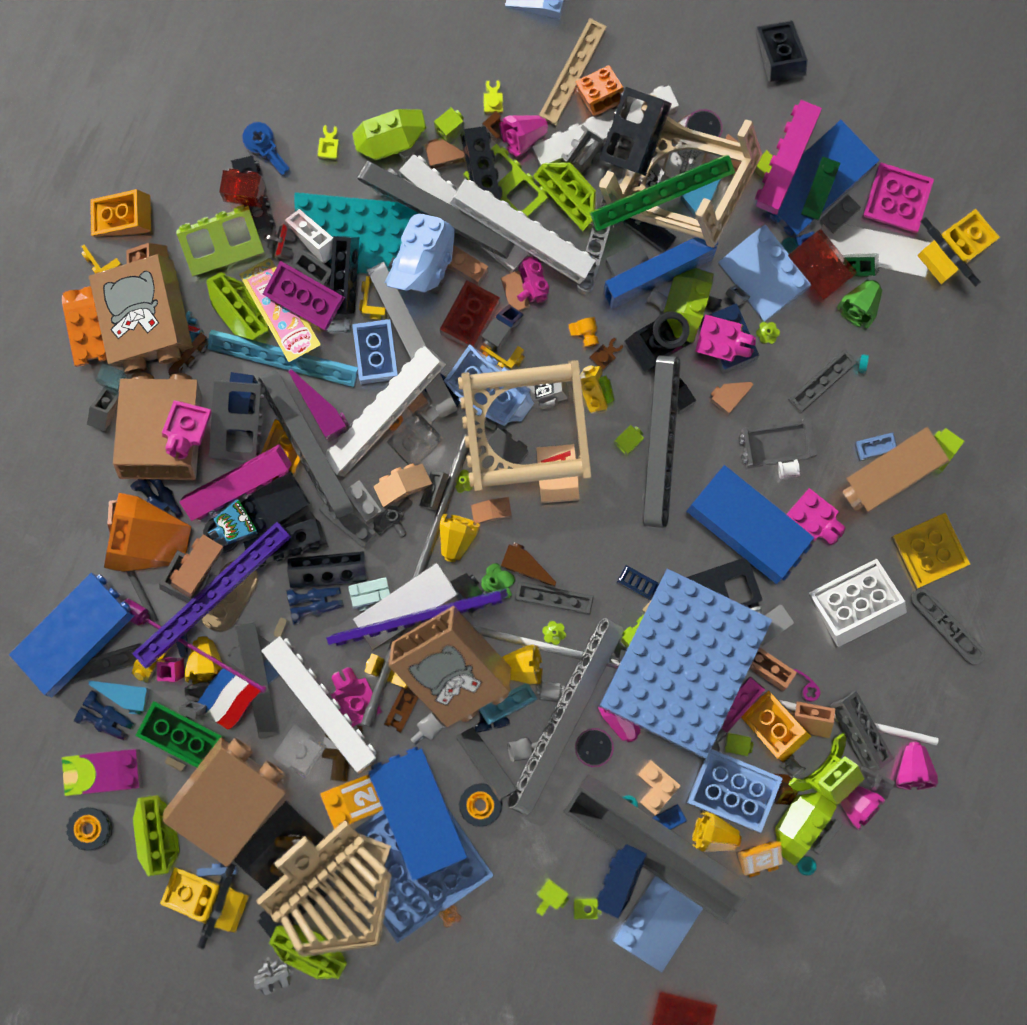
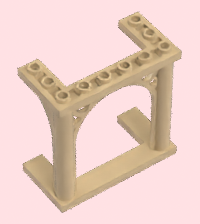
(708, 222)
(511, 379)

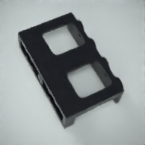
(644, 134)
(716, 578)

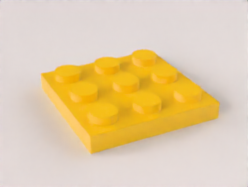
(931, 550)

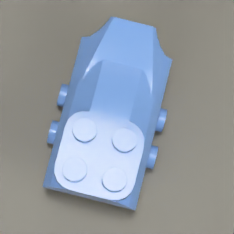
(422, 255)
(508, 406)

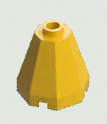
(456, 536)
(525, 664)
(199, 667)
(715, 834)

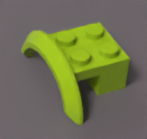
(835, 777)

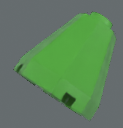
(861, 303)

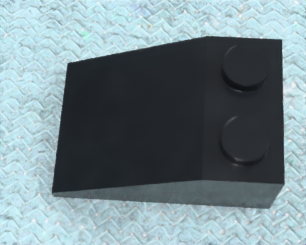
(782, 51)
(647, 349)
(275, 503)
(466, 588)

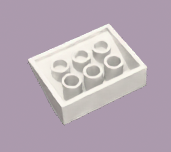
(858, 602)

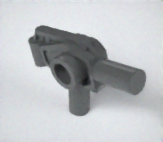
(391, 517)

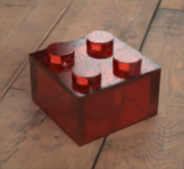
(242, 188)

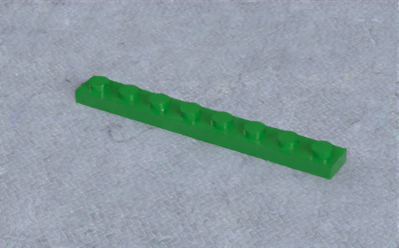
(662, 192)

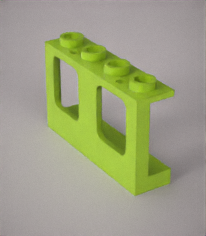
(513, 179)
(224, 252)

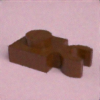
(604, 355)

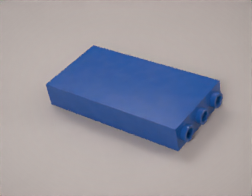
(836, 144)
(657, 271)
(751, 525)
(72, 634)
(417, 813)

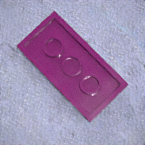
(303, 295)

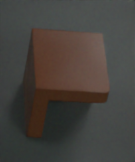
(493, 127)
(785, 793)

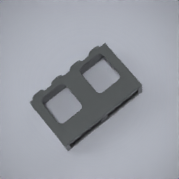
(223, 420)

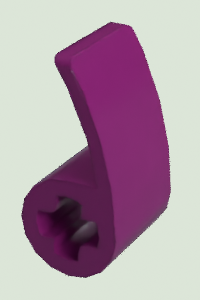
(811, 685)

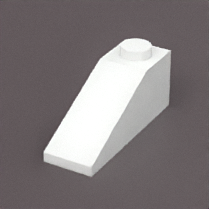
(312, 235)

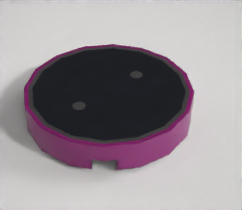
(705, 122)
(594, 747)

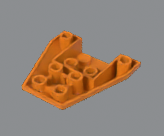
(143, 536)

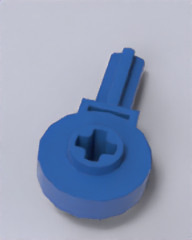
(265, 147)

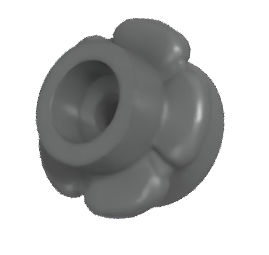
(714, 302)

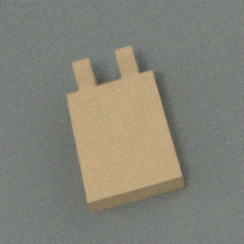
(380, 852)

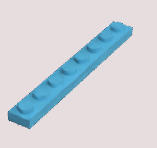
(275, 357)

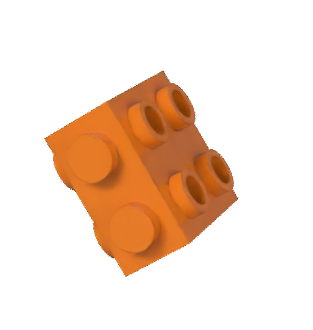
(600, 90)

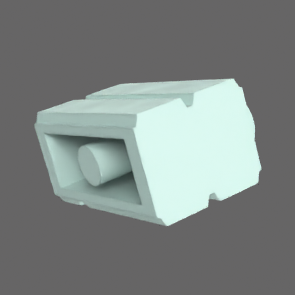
(368, 593)

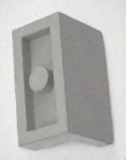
(779, 623)

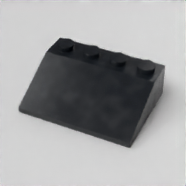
(261, 850)

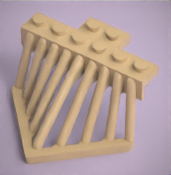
(307, 869)

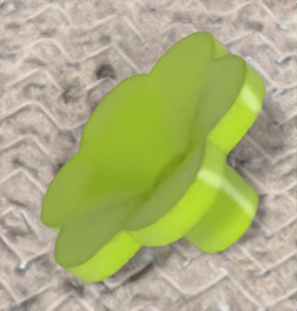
(766, 337)
(465, 485)
(554, 638)

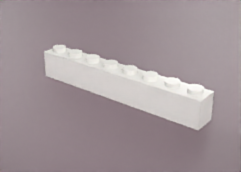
(551, 149)
(419, 174)
(522, 231)
(384, 411)
(319, 705)

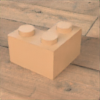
(402, 483)
(662, 787)

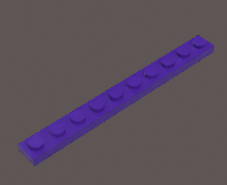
(211, 595)
(409, 620)

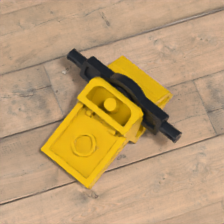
(957, 246)
(206, 901)

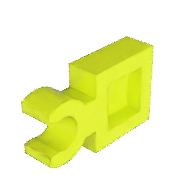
(493, 101)
(328, 146)

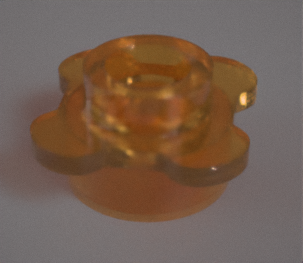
(451, 910)

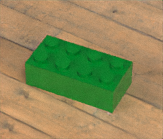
(177, 734)

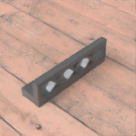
(860, 735)

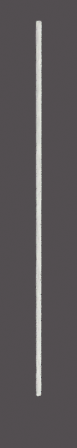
(615, 663)

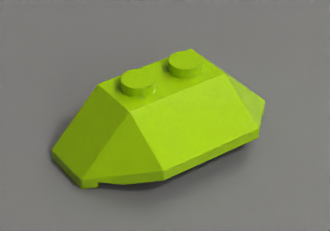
(389, 133)
(569, 190)
(689, 298)
(236, 306)
(803, 824)
(155, 841)
(317, 966)

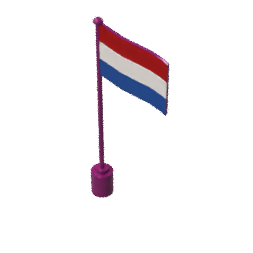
(227, 693)

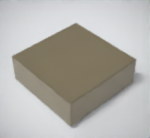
(281, 627)
(176, 763)

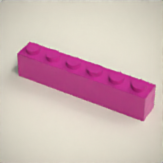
(789, 156)
(235, 483)

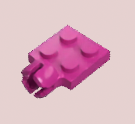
(723, 339)
(184, 427)
(817, 517)
(352, 695)

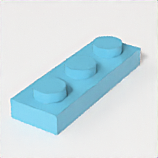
(516, 700)

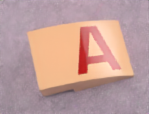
(557, 489)

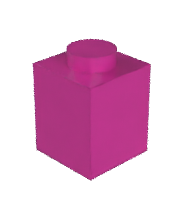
(170, 669)

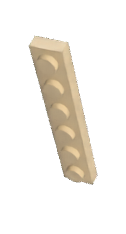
(572, 71)

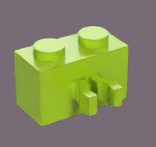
(552, 895)

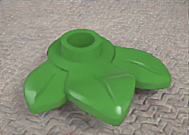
(497, 579)

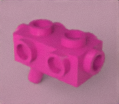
(534, 284)

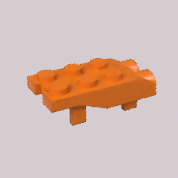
(83, 326)

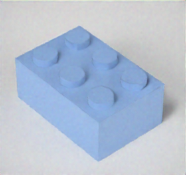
(375, 351)

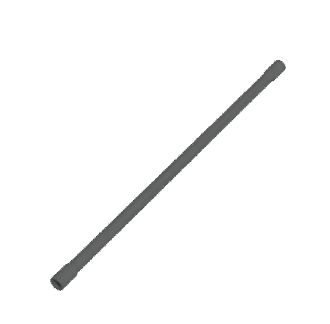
(462, 451)

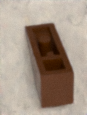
(522, 563)

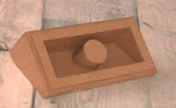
(513, 287)

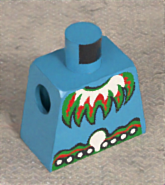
(232, 524)

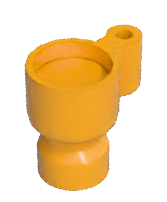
(585, 327)

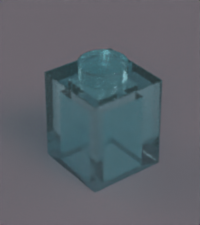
(110, 377)

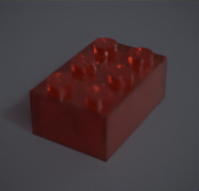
(822, 264)
(469, 315)
(682, 1010)

